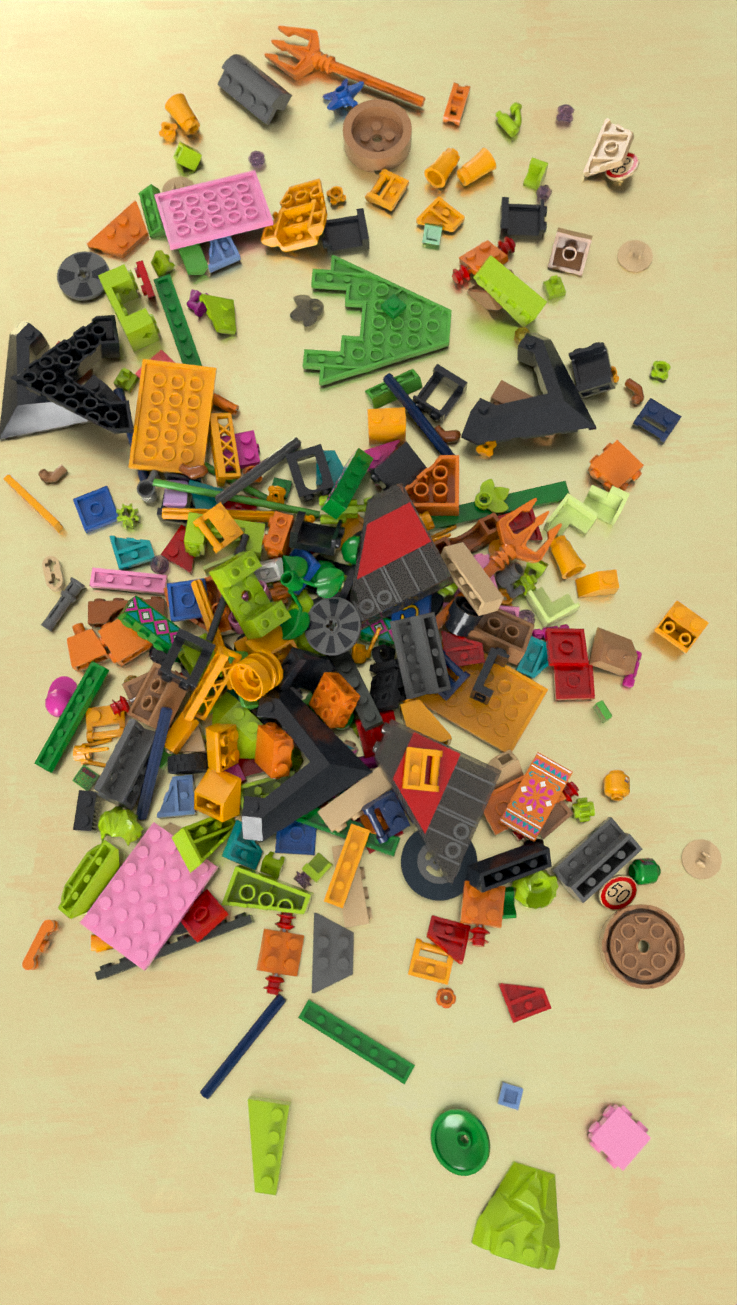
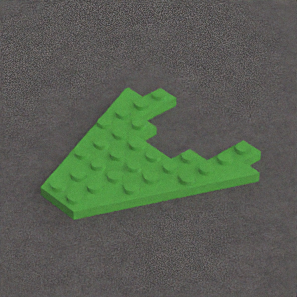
(382, 341)

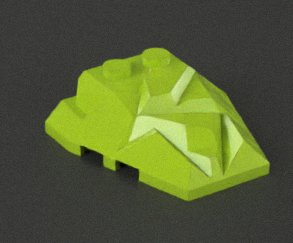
(522, 1218)

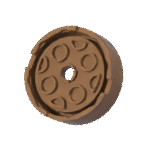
(377, 120)
(620, 948)

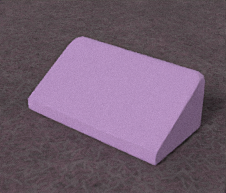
(175, 498)

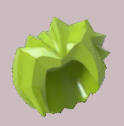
(120, 824)
(536, 889)

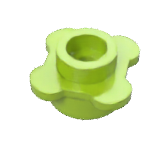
(664, 366)

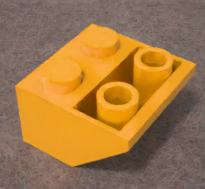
(681, 626)
(273, 643)
(222, 746)
(218, 795)

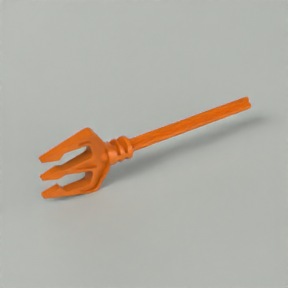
(313, 58)
(512, 547)

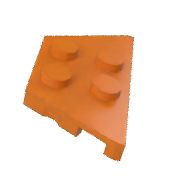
(122, 233)

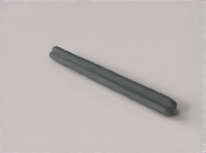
(257, 471)

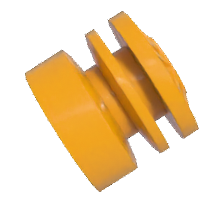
(256, 675)

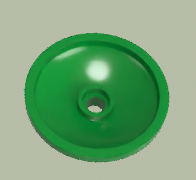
(452, 1148)

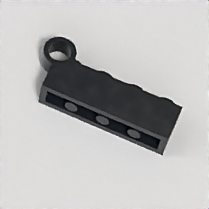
(509, 865)

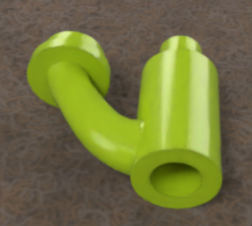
(507, 123)

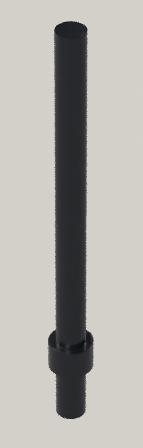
(222, 603)

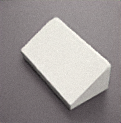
(270, 570)

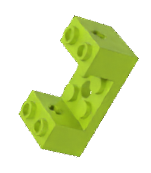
(121, 288)
(196, 542)
(257, 614)

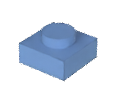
(510, 1095)

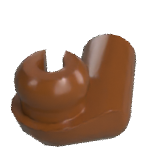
(637, 390)
(448, 436)
(193, 472)

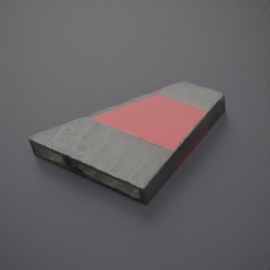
(394, 558)
(441, 818)

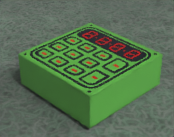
(602, 711)
(86, 778)

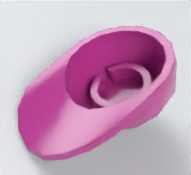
(59, 695)

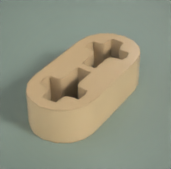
(58, 573)

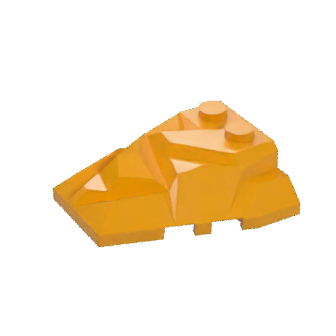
(299, 219)

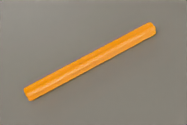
(245, 515)
(207, 614)

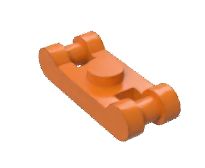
(456, 103)
(39, 944)

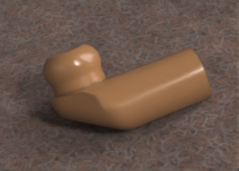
(52, 476)

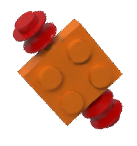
(473, 259)
(482, 910)
(280, 953)

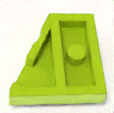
(221, 313)

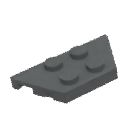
(331, 953)

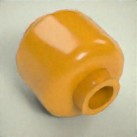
(616, 785)

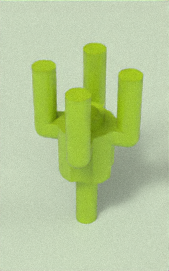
(351, 512)

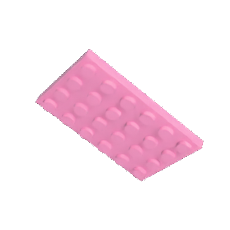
(213, 210)
(147, 898)

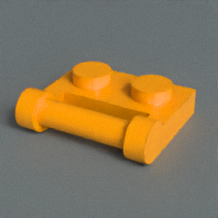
(392, 192)
(223, 523)
(102, 717)
(416, 766)
(430, 968)

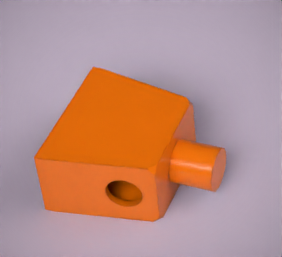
(85, 648)

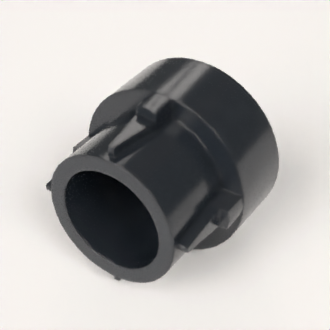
(461, 617)

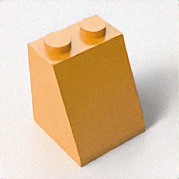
(386, 425)
(419, 718)

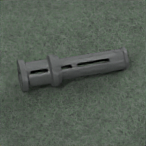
(67, 596)

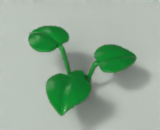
(328, 585)

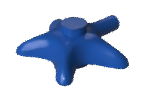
(343, 95)

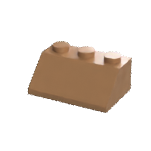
(503, 631)
(155, 695)

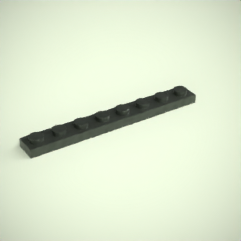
(365, 706)
(183, 942)

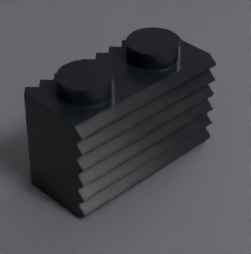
(87, 812)

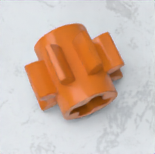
(279, 592)

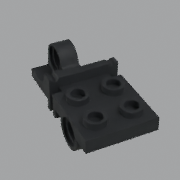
(387, 685)

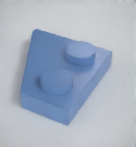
(222, 253)
(179, 798)

